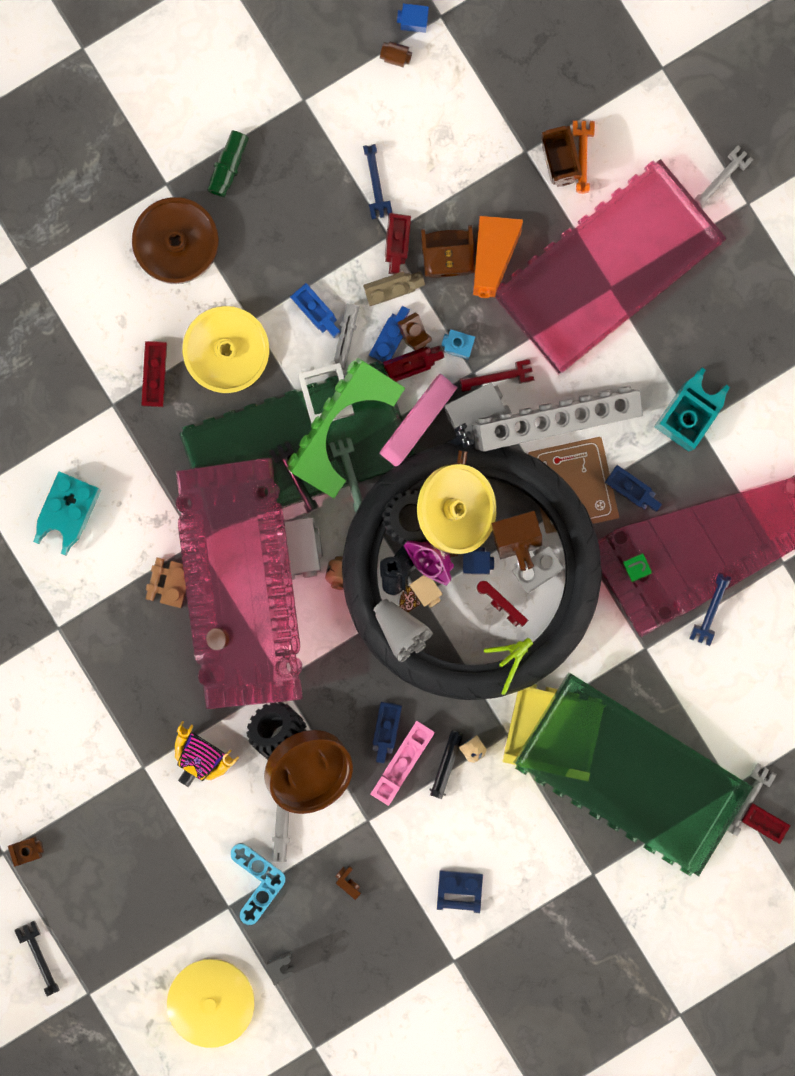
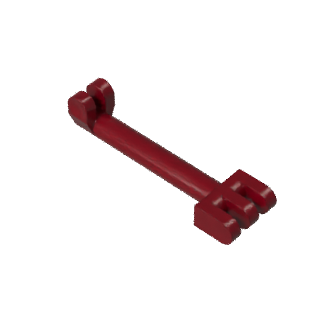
(467, 383)

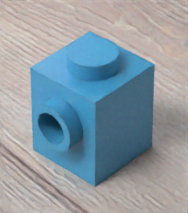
(458, 344)

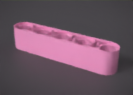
(418, 420)

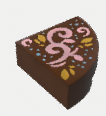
(408, 600)

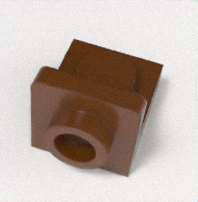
(414, 332)
(350, 886)

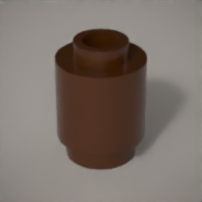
(395, 54)

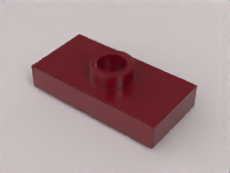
(766, 823)

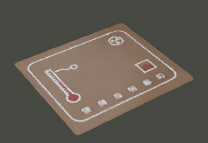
(585, 470)

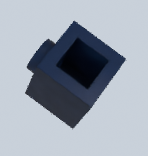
(478, 562)

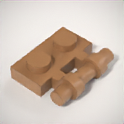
(174, 587)

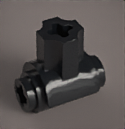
(396, 572)

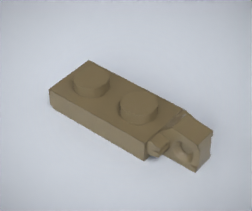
(392, 287)

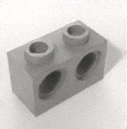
(541, 574)

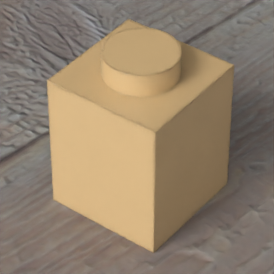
(426, 591)

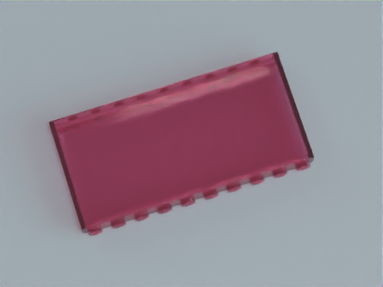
(609, 266)

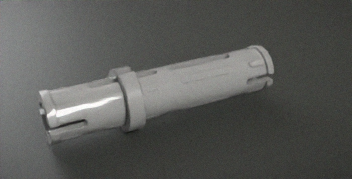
(347, 329)
(281, 835)

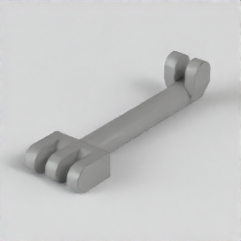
(737, 161)
(760, 780)

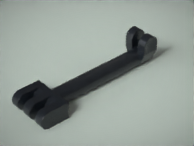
(462, 437)
(284, 456)
(29, 936)

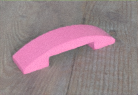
(402, 763)

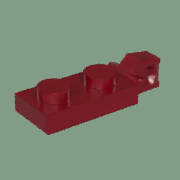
(397, 241)
(413, 362)

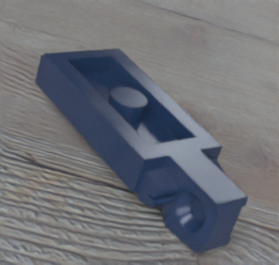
(632, 489)
(386, 730)

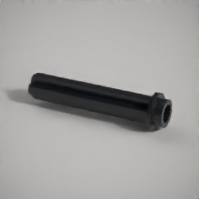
(446, 764)

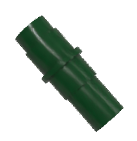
(227, 164)

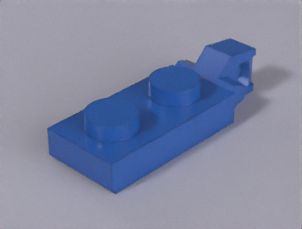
(315, 310)
(389, 337)

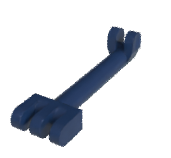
(379, 204)
(704, 629)

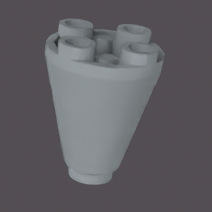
(401, 629)

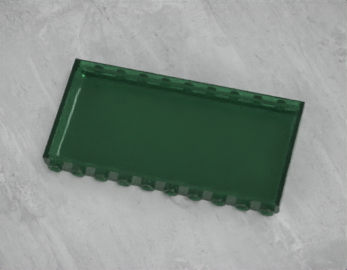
(263, 427)
(632, 775)

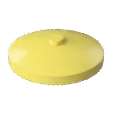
(225, 349)
(456, 509)
(210, 1003)

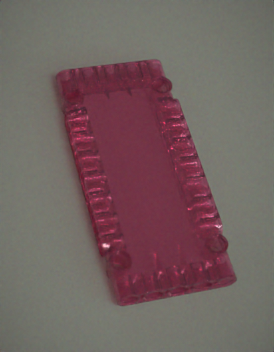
(239, 582)

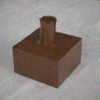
(518, 537)

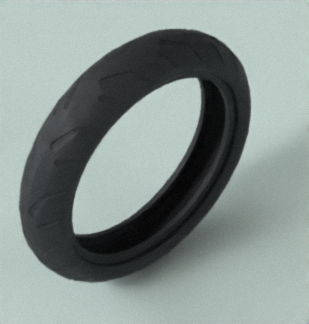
(581, 575)

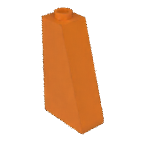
(494, 250)

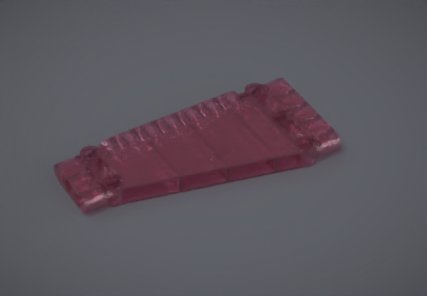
(693, 546)

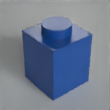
(413, 18)

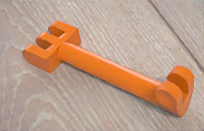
(582, 186)

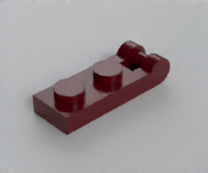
(500, 603)

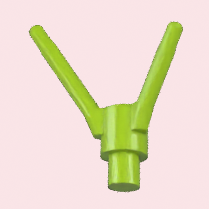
(517, 651)

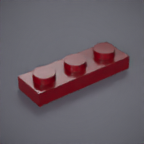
(154, 374)

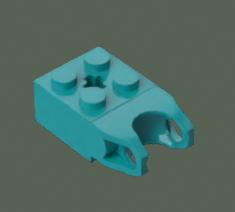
(695, 405)
(67, 519)

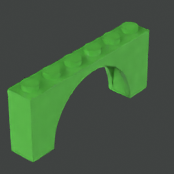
(359, 384)

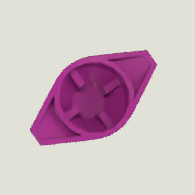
(430, 561)

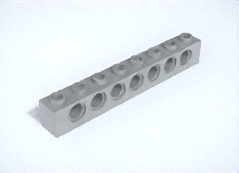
(628, 408)

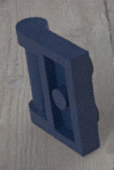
(463, 884)

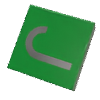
(637, 567)

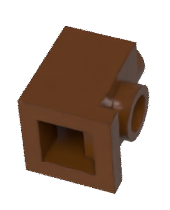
(17, 855)

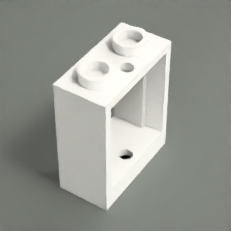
(310, 372)

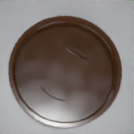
(308, 771)

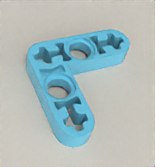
(265, 884)

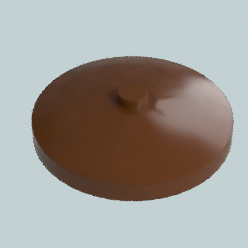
(175, 240)

